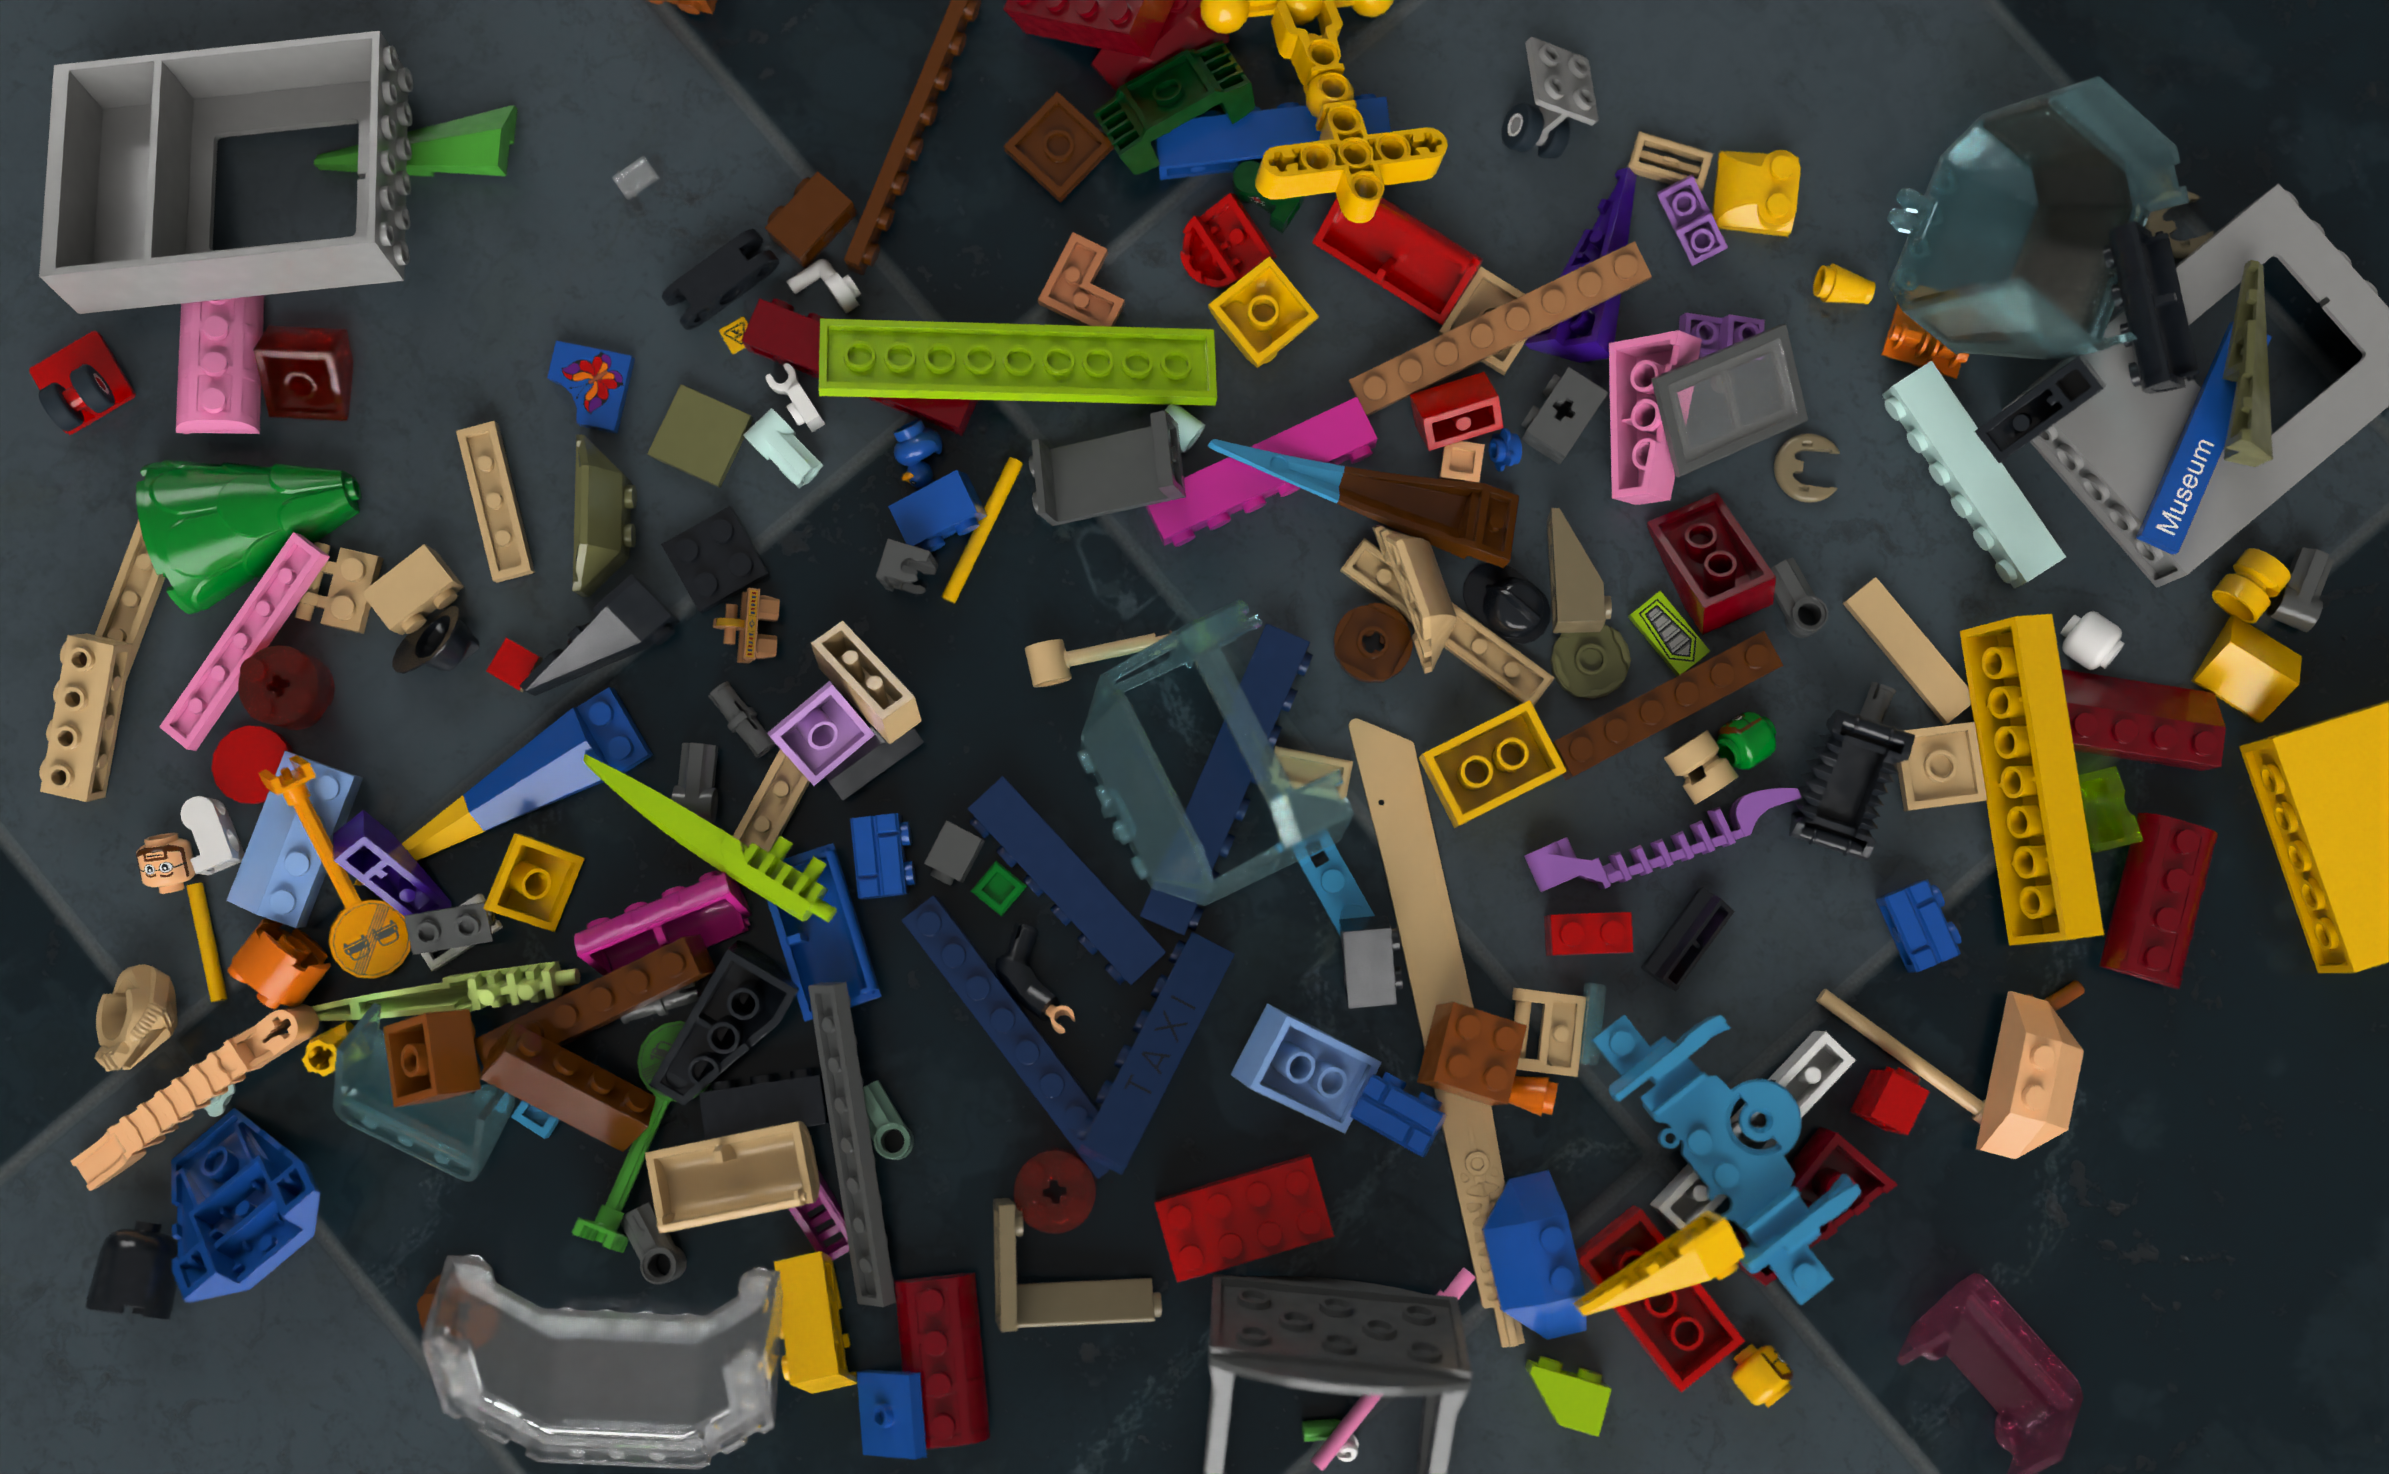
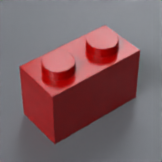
(1456, 411)
(1588, 933)
(1890, 1100)

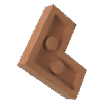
(1072, 290)

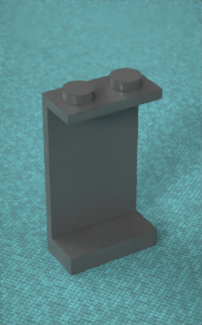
(1108, 473)

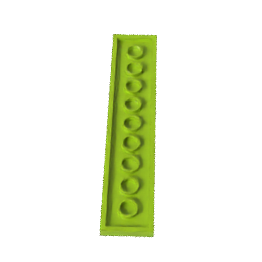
(1016, 362)

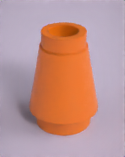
(1534, 1094)

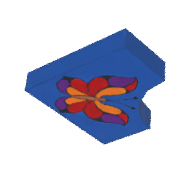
(595, 380)

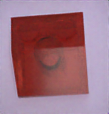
(305, 372)

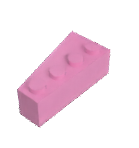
(1639, 448)

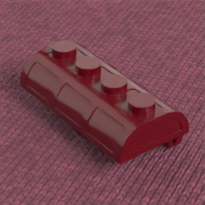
(2159, 900)
(945, 1346)

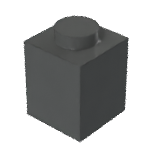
(953, 854)

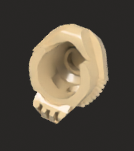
(135, 1017)

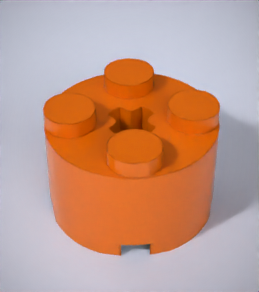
(279, 964)

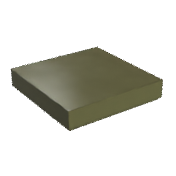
(700, 436)

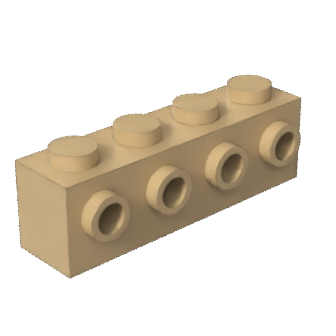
(85, 717)

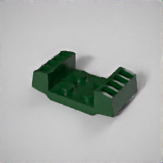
(1170, 97)

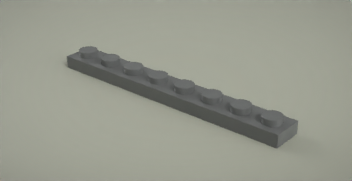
(852, 1143)

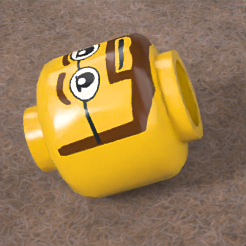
(1762, 1375)

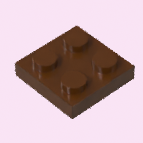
(1058, 146)

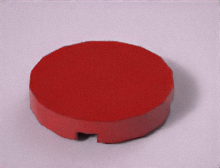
(242, 757)

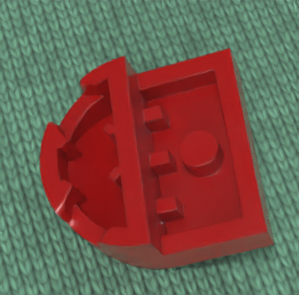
(1223, 244)

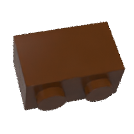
(810, 219)

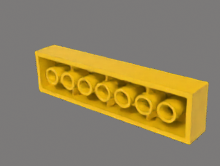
(2031, 780)

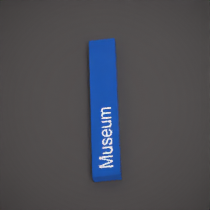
(2192, 458)

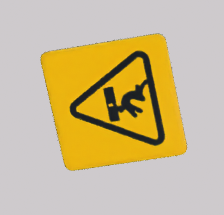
(733, 334)

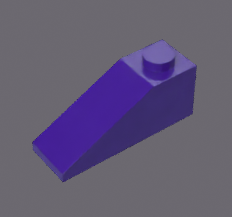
(385, 866)

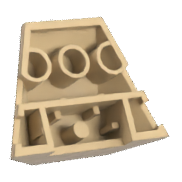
(1421, 590)

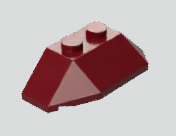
(1181, 31)

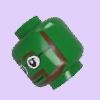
(1746, 740)

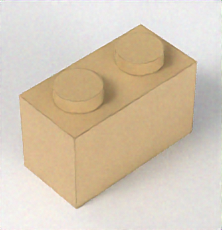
(413, 591)

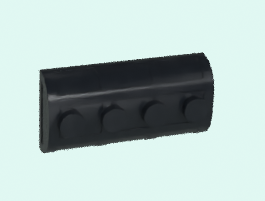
(2153, 308)

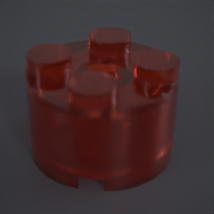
(291, 708)
(1040, 1208)

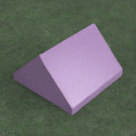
(821, 733)

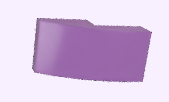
(1692, 220)
(1719, 332)

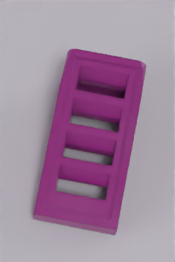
(832, 1211)

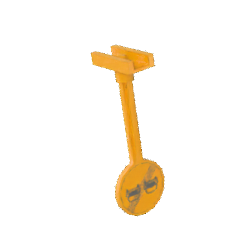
(367, 934)

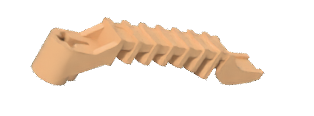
(147, 1126)

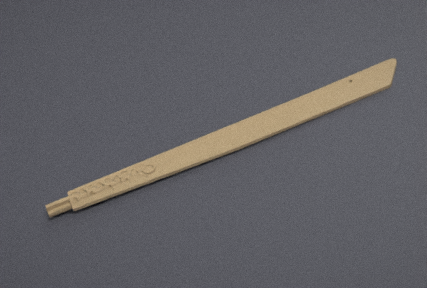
(1435, 974)

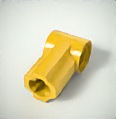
(322, 1049)

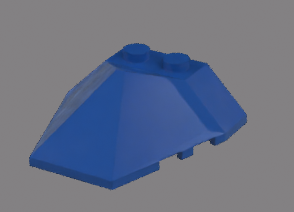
(238, 1208)

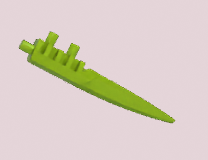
(750, 866)

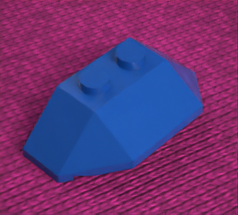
(1535, 1257)

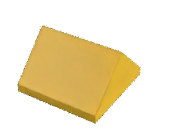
(2249, 670)
(534, 882)

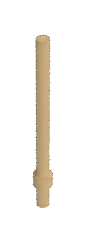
(1902, 1054)

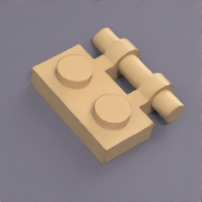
(345, 604)

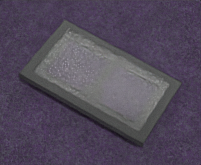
(1730, 399)

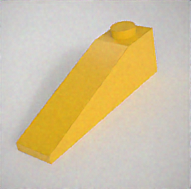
(1688, 1257)

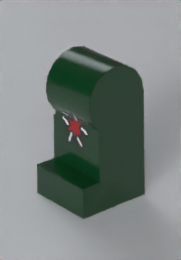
(1281, 210)

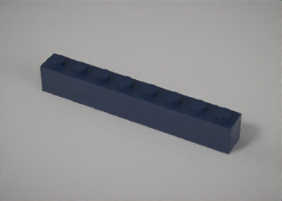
(1226, 774)
(1004, 1020)

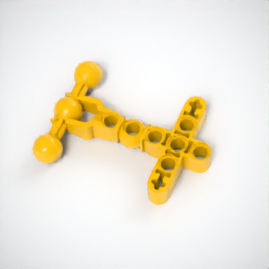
(1345, 156)

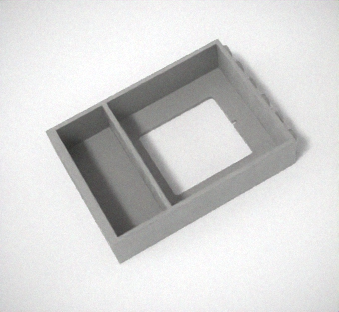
(139, 161)
(2123, 438)

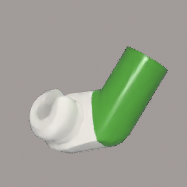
(1321, 1429)

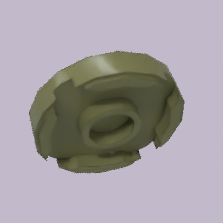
(1590, 662)

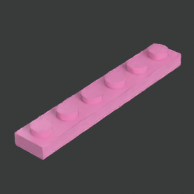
(247, 634)

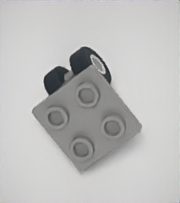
(1562, 90)

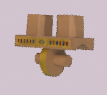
(753, 608)

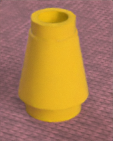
(1842, 286)

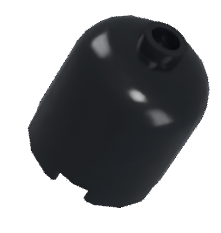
(135, 1272)

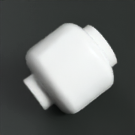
(2092, 640)

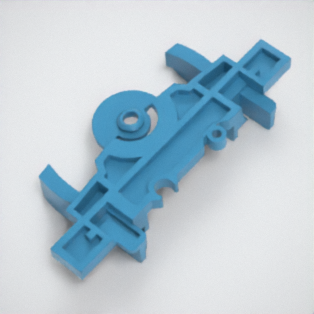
(1754, 1180)

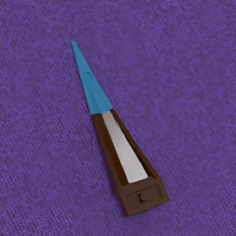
(1449, 514)

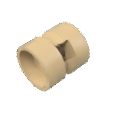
(1697, 752)

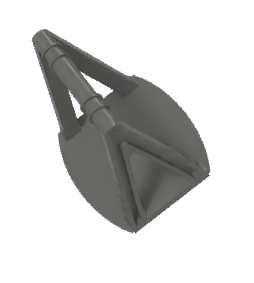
(1338, 1341)

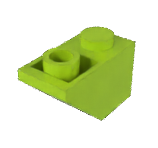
(1572, 1398)

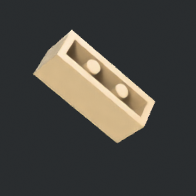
(866, 682)

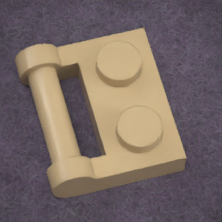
(1559, 1031)

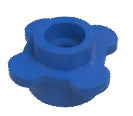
(1505, 449)

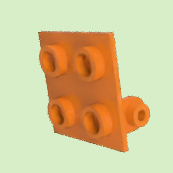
(1917, 347)

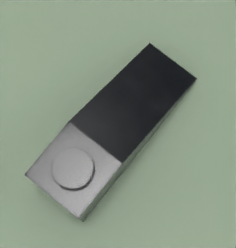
(2040, 408)

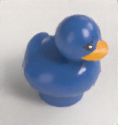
(914, 445)

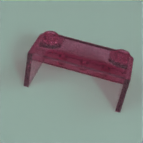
(2007, 1365)

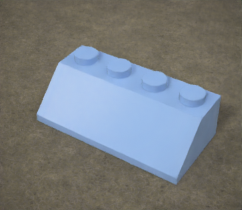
(280, 866)

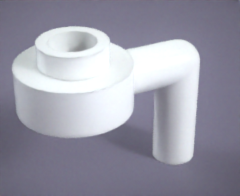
(842, 289)

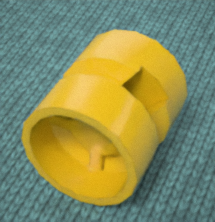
(2249, 589)

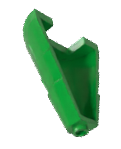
(228, 521)

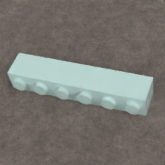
(1972, 476)

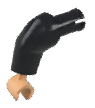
(1021, 981)

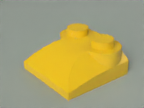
(1756, 192)
(1262, 312)

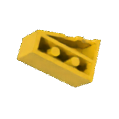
(813, 1325)

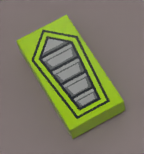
(1669, 633)

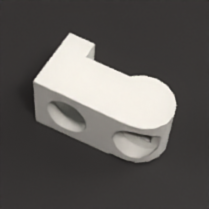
(213, 835)

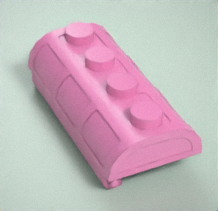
(218, 366)

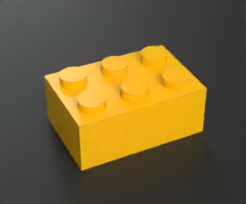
(1492, 764)

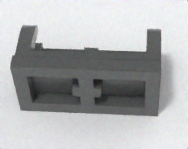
(900, 566)

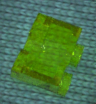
(2105, 811)

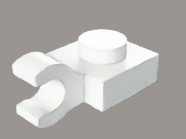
(801, 406)

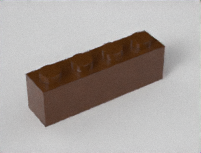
(568, 1087)

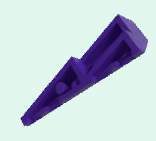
(1590, 332)

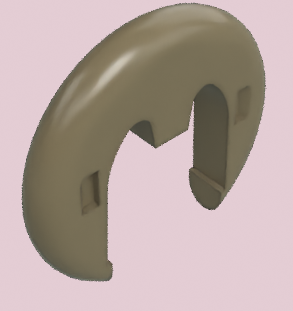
(2180, 249)
(1787, 465)

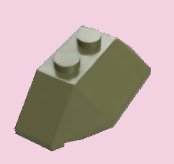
(600, 518)

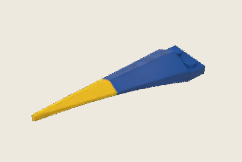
(539, 773)

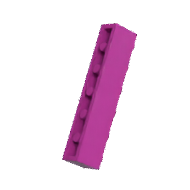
(1234, 486)

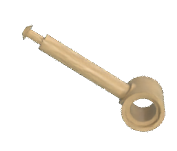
(1051, 663)

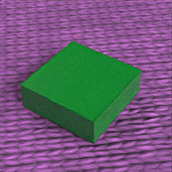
(999, 888)

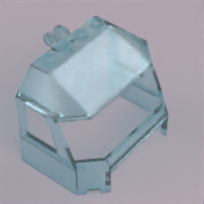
(1142, 797)

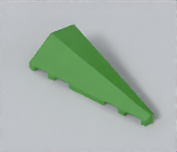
(458, 146)

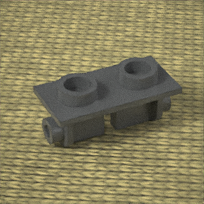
(449, 928)

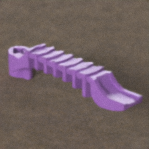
(1558, 861)

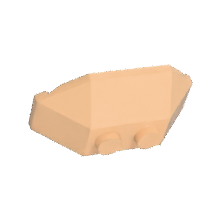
(2030, 1079)

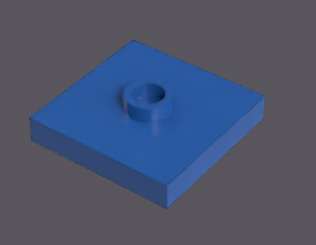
(891, 1414)

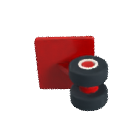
(81, 383)

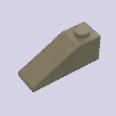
(1575, 585)

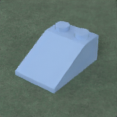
(1304, 1068)

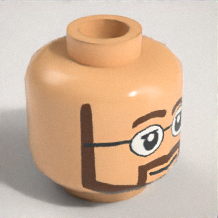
(165, 862)

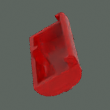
(1402, 257)

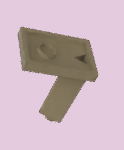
(1060, 1301)

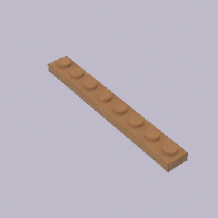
(1500, 328)

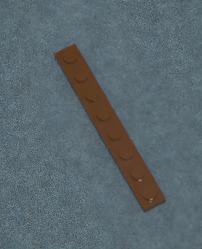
(908, 141)

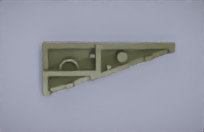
(2247, 364)

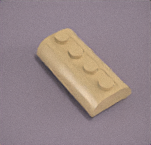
(733, 1176)

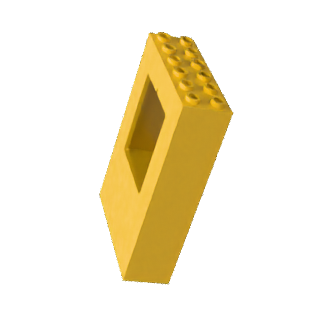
(2330, 828)

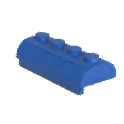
(826, 950)

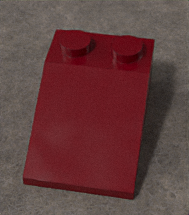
(1712, 563)

